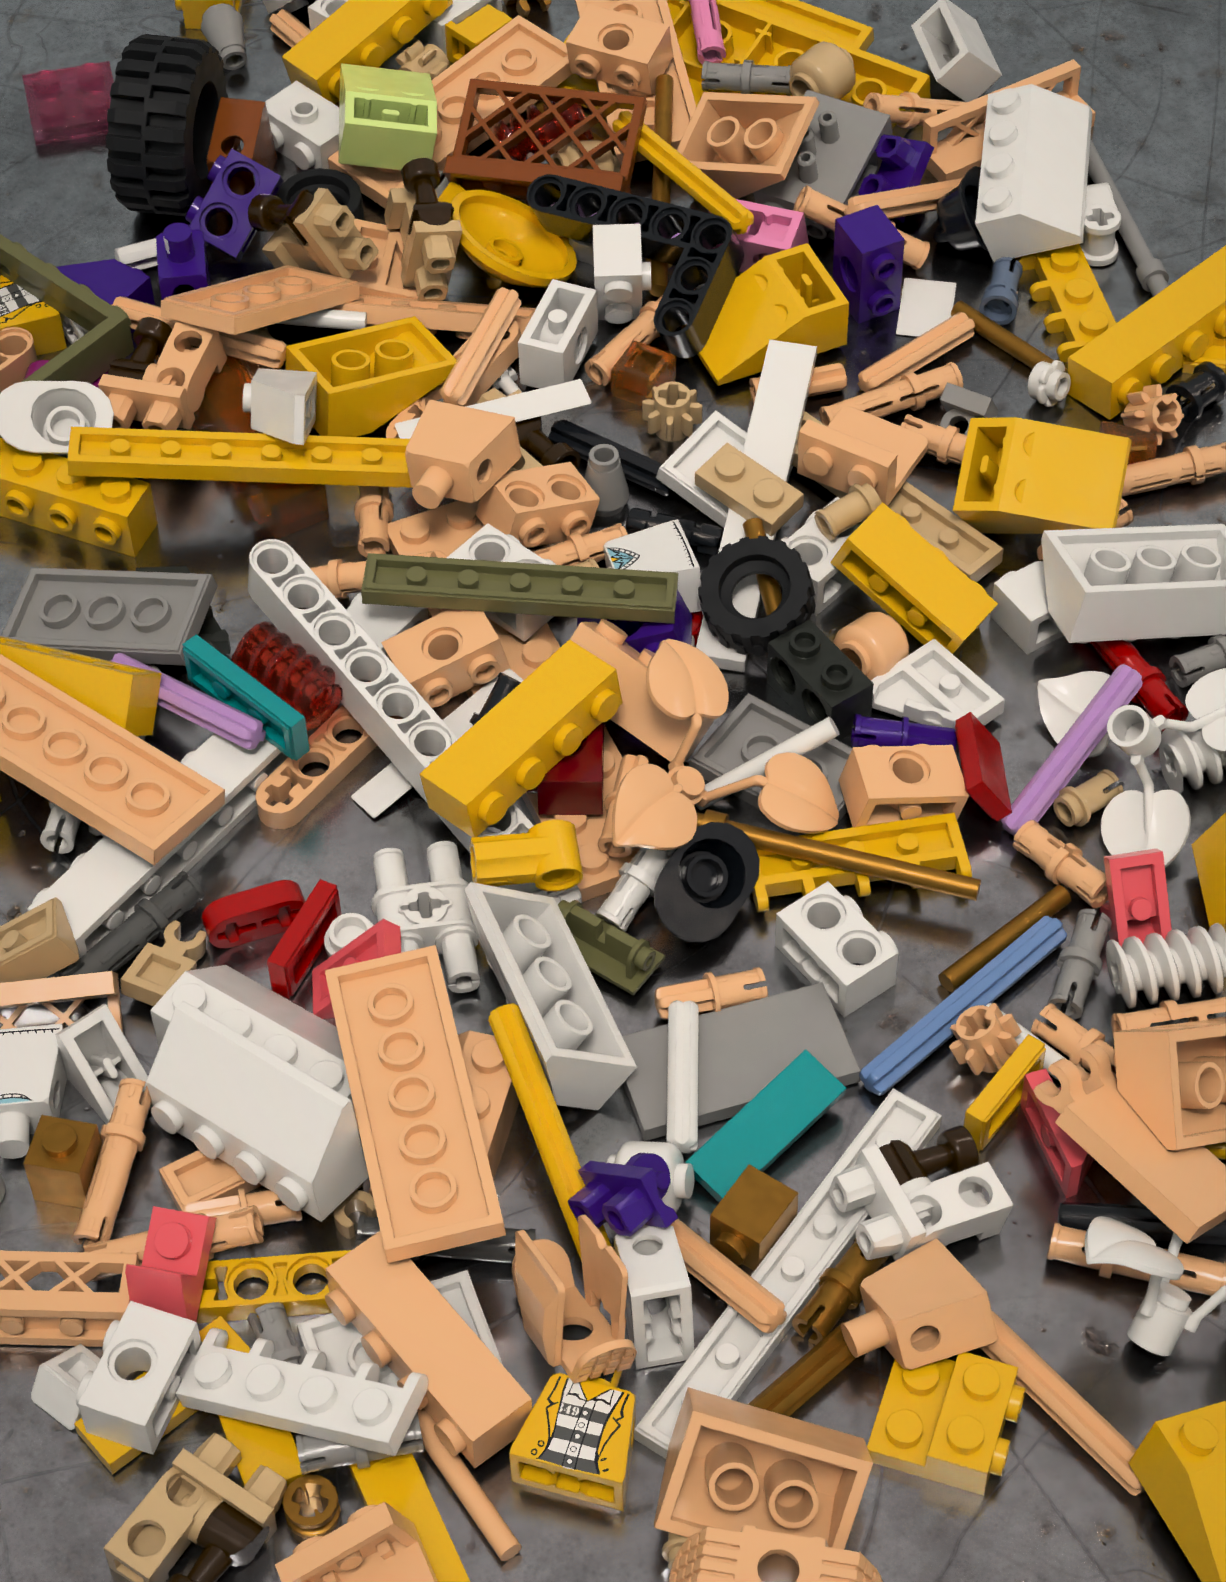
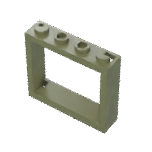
(107, 324)

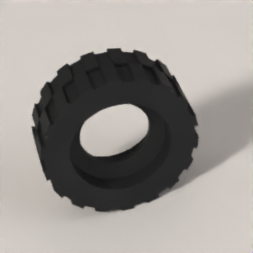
(750, 558)

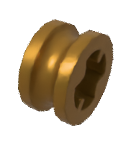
(301, 1490)

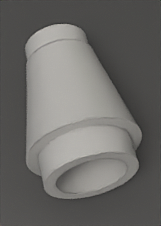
(225, 32)
(607, 479)

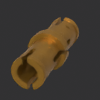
(836, 1294)

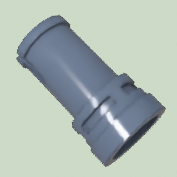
(1001, 295)

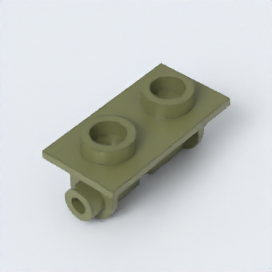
(610, 950)

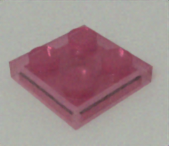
(69, 102)

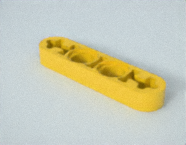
(281, 1276)

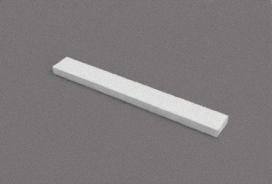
(771, 443)
(791, 1271)

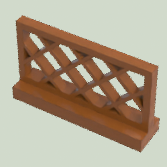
(515, 177)

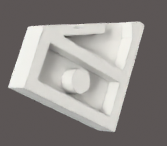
(935, 689)

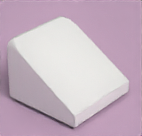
(58, 1383)

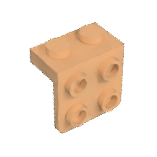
(859, 451)
(370, 1547)

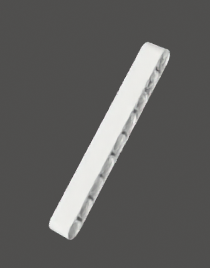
(356, 659)

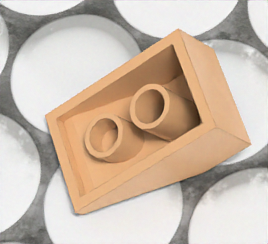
(746, 138)

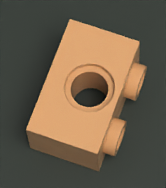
(619, 48)
(447, 654)
(901, 783)

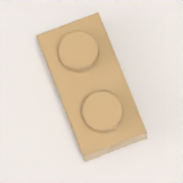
(749, 488)

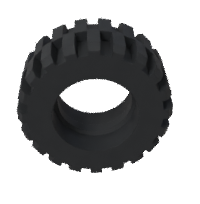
(163, 122)

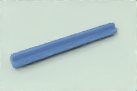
(980, 989)

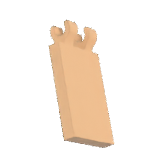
(1176, 1185)

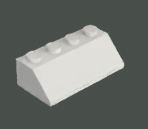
(1033, 172)
(1136, 582)
(555, 991)
(260, 1017)
(256, 1113)

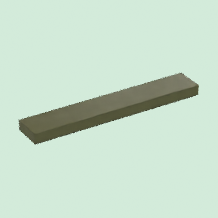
(520, 588)

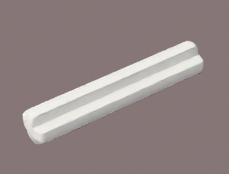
(683, 1075)

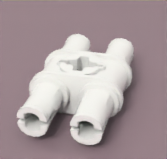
(430, 911)

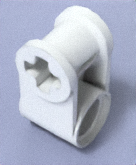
(1100, 225)

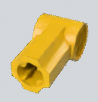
(541, 856)

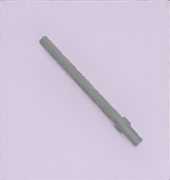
(1149, 269)

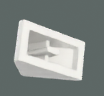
(98, 1058)

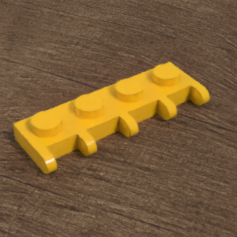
(1073, 295)
(922, 841)

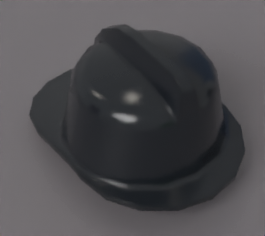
(958, 215)
(706, 882)

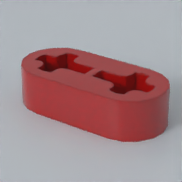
(252, 913)

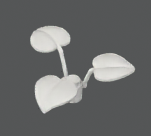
(1134, 818)
(1165, 1306)

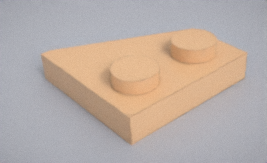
(384, 273)

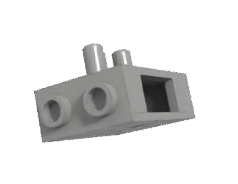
(832, 157)

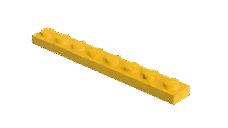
(237, 457)

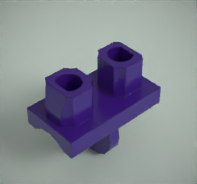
(901, 166)
(625, 1194)

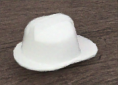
(41, 414)

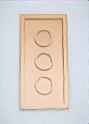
(260, 299)

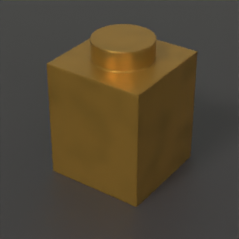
(62, 1160)
(752, 1217)

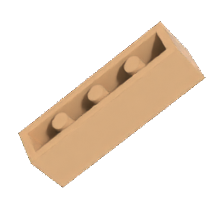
(418, 1331)

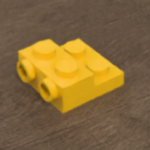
(948, 1420)

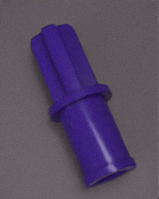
(898, 733)

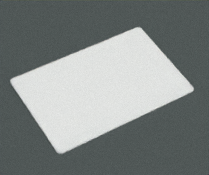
(924, 305)

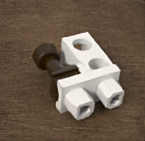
(912, 1209)

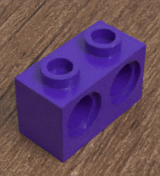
(222, 199)

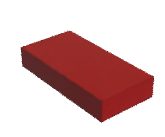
(983, 767)
(303, 939)

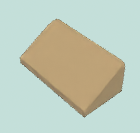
(37, 943)

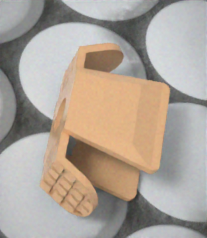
(552, 1301)
(766, 1557)

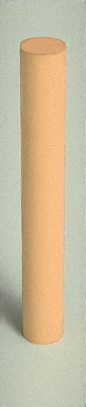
(469, 1492)

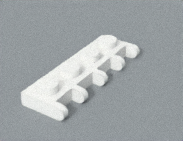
(302, 1396)

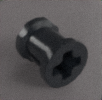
(1198, 390)

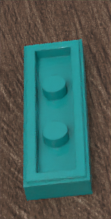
(235, 687)
(767, 1124)

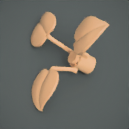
(658, 807)

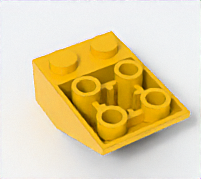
(775, 299)
(1039, 477)

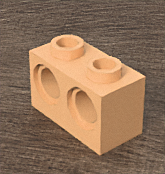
(540, 504)

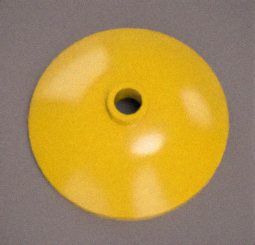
(510, 241)

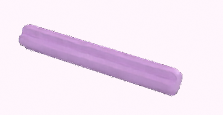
(203, 709)
(1073, 749)

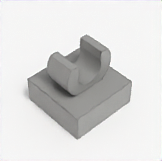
(965, 404)

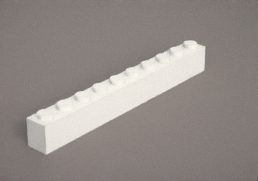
(111, 879)

